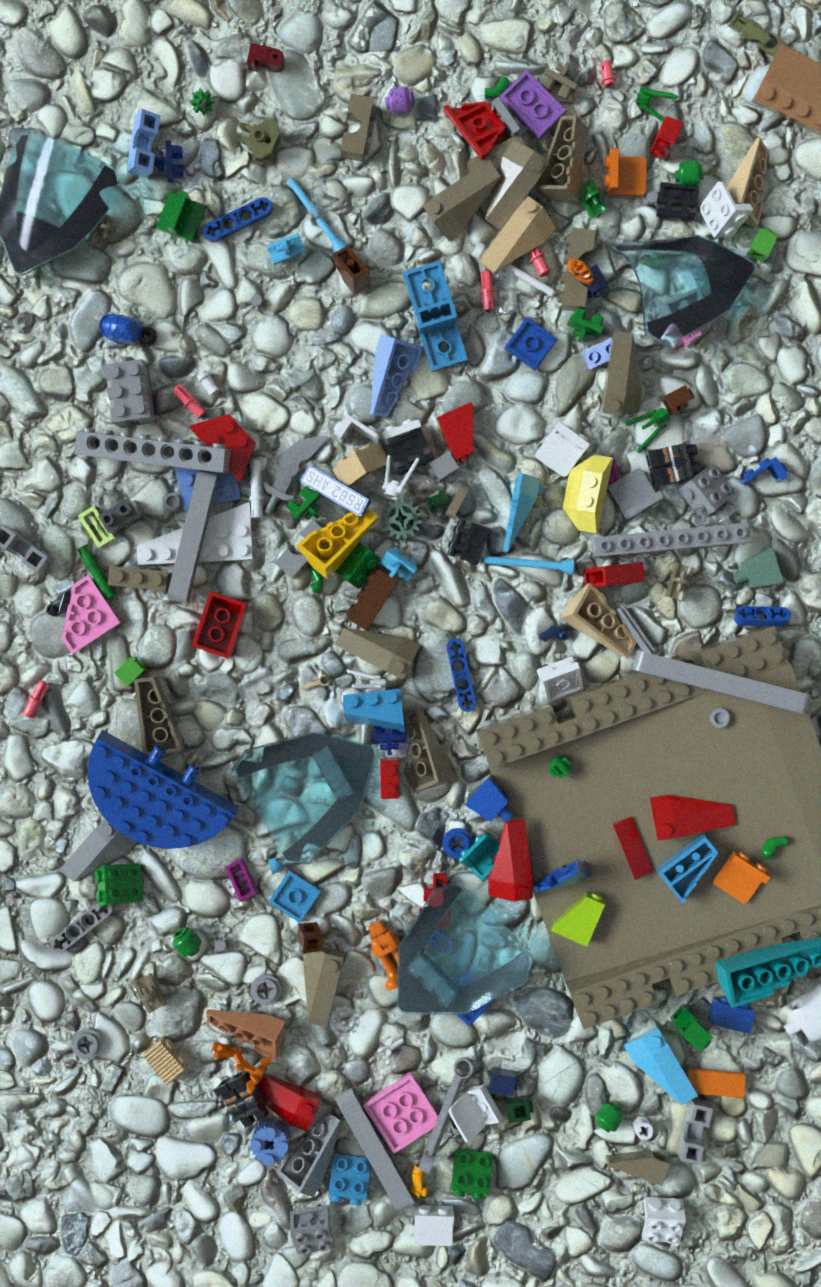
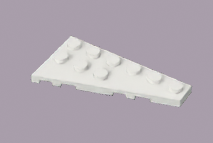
(226, 539)

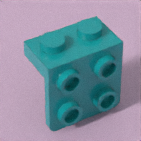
(481, 856)

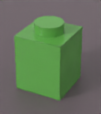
(762, 244)
(131, 669)

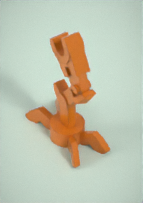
(226, 1051)

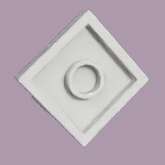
(560, 679)

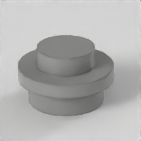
(173, 502)

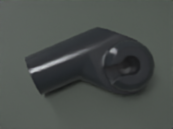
(59, 608)

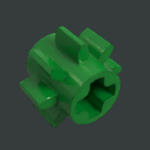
(202, 101)
(559, 766)

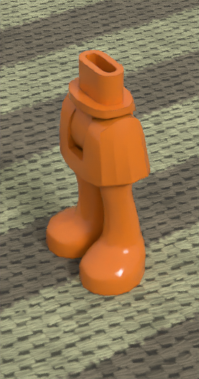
(383, 942)

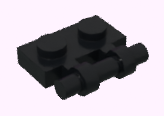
(677, 195)
(407, 446)
(474, 542)

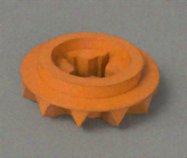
(580, 271)

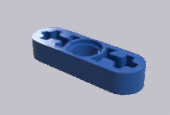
(770, 612)

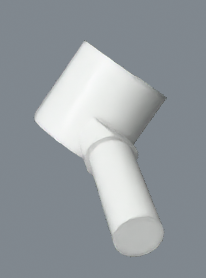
(389, 1049)

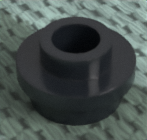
(148, 330)

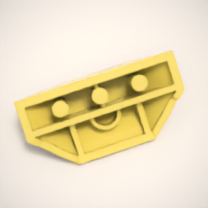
(587, 492)

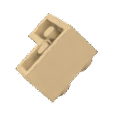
(360, 464)

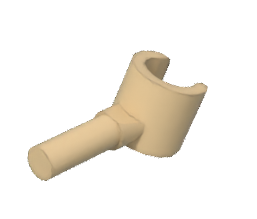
(315, 683)

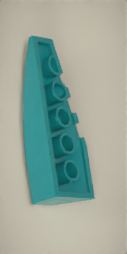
(764, 970)

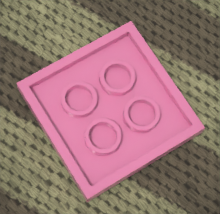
(401, 1112)

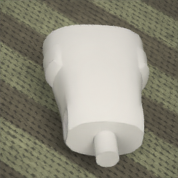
(807, 1014)

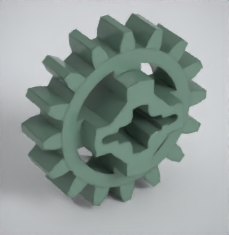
(392, 520)

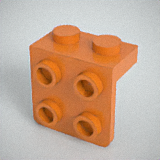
(625, 174)
(740, 876)

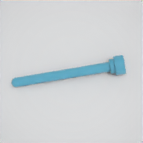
(337, 244)
(565, 566)

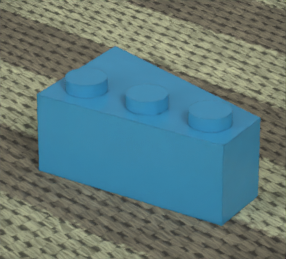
(375, 708)
(688, 865)

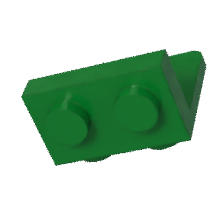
(358, 565)
(119, 884)
(471, 1174)

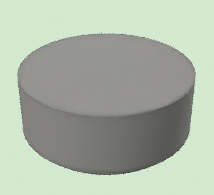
(719, 717)

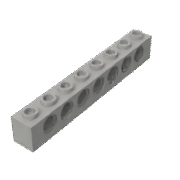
(86, 446)
(670, 540)

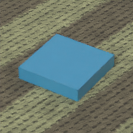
(294, 896)

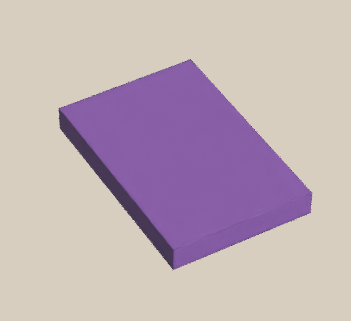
(532, 104)

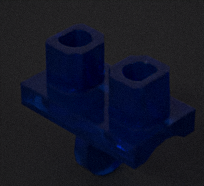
(173, 170)
(387, 740)

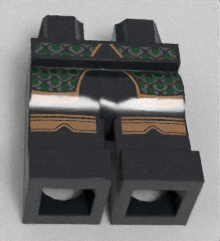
(678, 464)
(240, 1102)

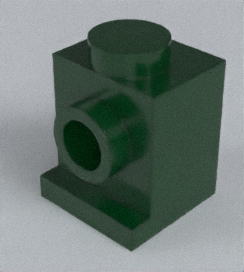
(518, 1114)

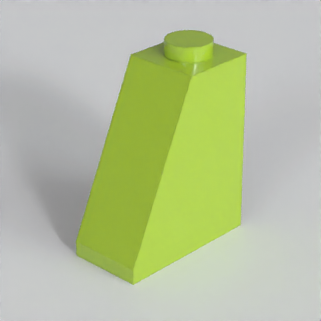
(580, 919)

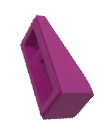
(248, 877)

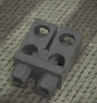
(121, 516)

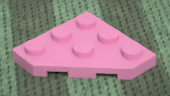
(87, 615)

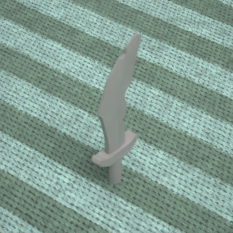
(289, 467)

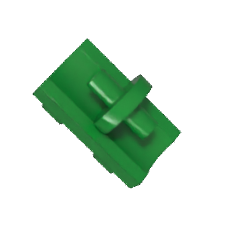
(591, 199)
(578, 323)
(298, 510)

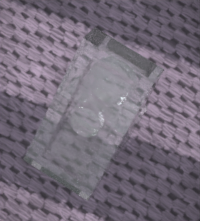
(320, 201)
(255, 684)

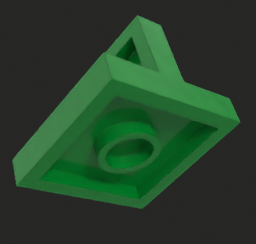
(181, 216)

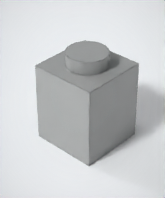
(443, 467)

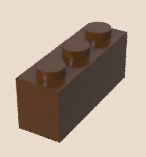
(371, 599)

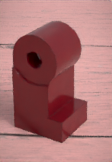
(265, 57)

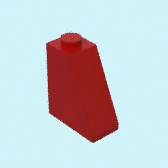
(458, 431)
(615, 575)

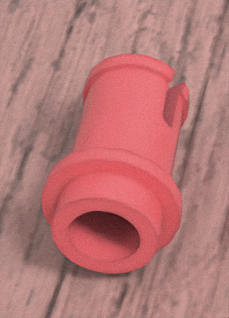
(608, 77)

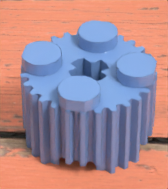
(261, 1143)

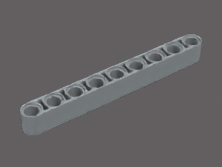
(721, 682)

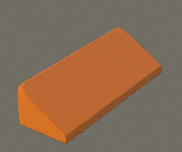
(717, 1082)

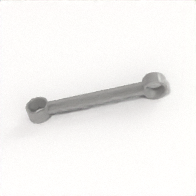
(442, 1121)

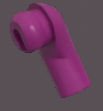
(615, 470)

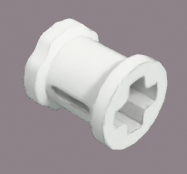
(645, 1133)

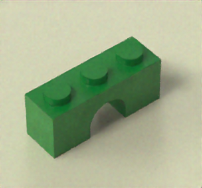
(691, 1028)

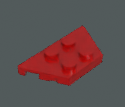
(477, 125)
(228, 432)

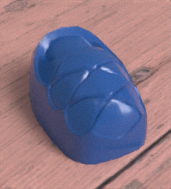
(120, 328)

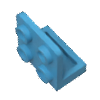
(349, 1179)

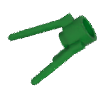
(646, 97)
(658, 419)

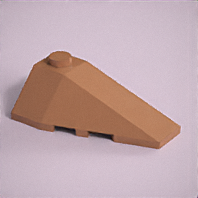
(257, 1029)

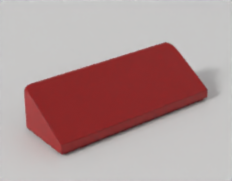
(632, 847)

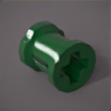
(436, 501)

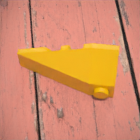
(332, 544)

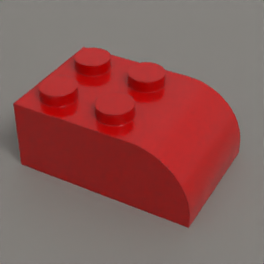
(220, 625)

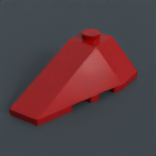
(687, 816)
(512, 868)
(290, 1102)

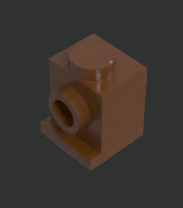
(677, 399)
(310, 937)

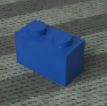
(735, 1018)

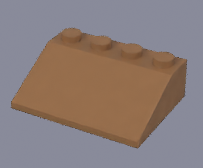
(792, 89)

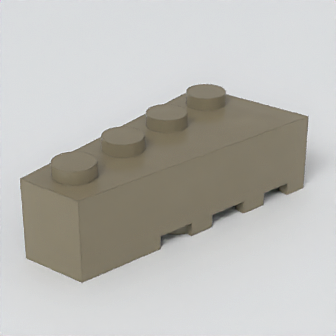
(566, 159)
(156, 718)

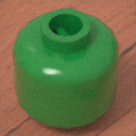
(689, 173)
(186, 942)
(609, 1117)

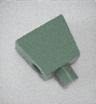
(759, 570)

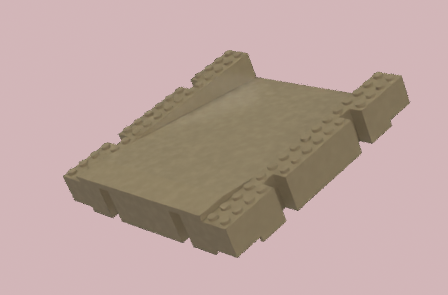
(653, 740)

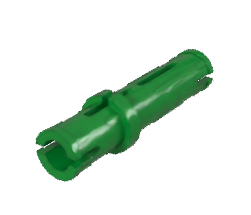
(95, 569)

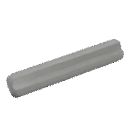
(635, 629)

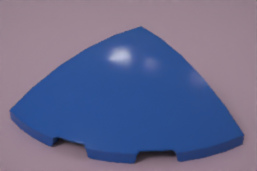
(564, 877)

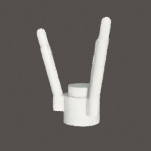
(395, 489)
(375, 685)

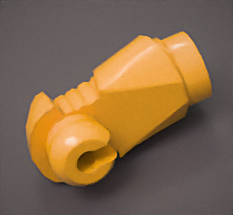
(417, 1180)

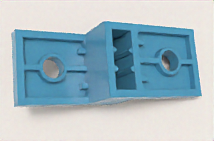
(435, 316)

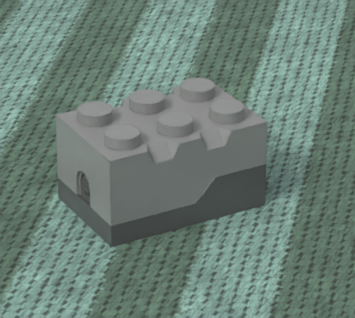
(130, 392)

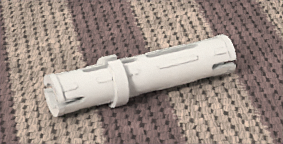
(256, 489)

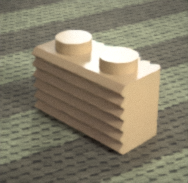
(165, 1060)

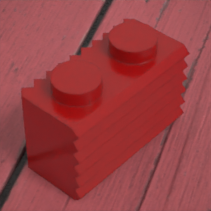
(666, 138)
(390, 778)

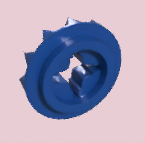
(448, 843)

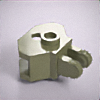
(262, 140)

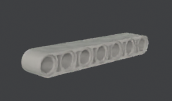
(193, 536)
(375, 1149)

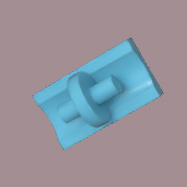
(286, 248)
(398, 564)

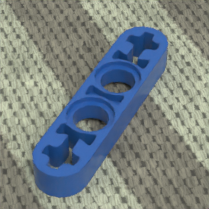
(239, 222)
(458, 675)

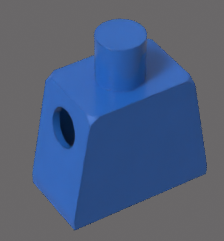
(490, 800)

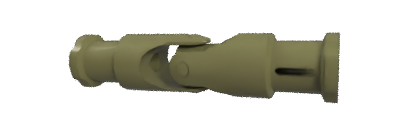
(754, 32)

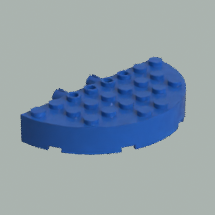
(151, 799)

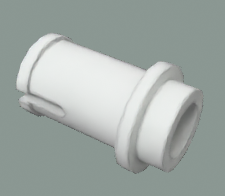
(208, 383)

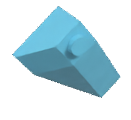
(524, 495)
(657, 1060)

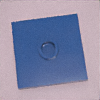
(530, 344)

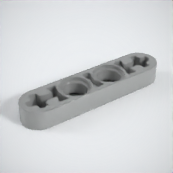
(83, 927)

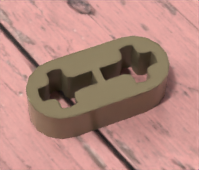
(457, 500)

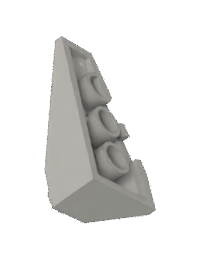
(97, 850)

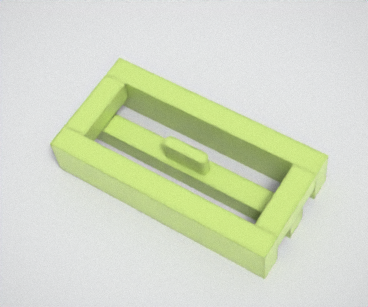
(88, 513)

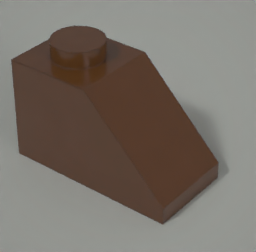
(352, 269)

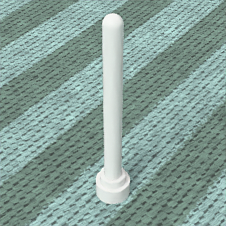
(480, 250)

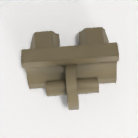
(552, 77)
(100, 233)
(679, 581)
(149, 993)

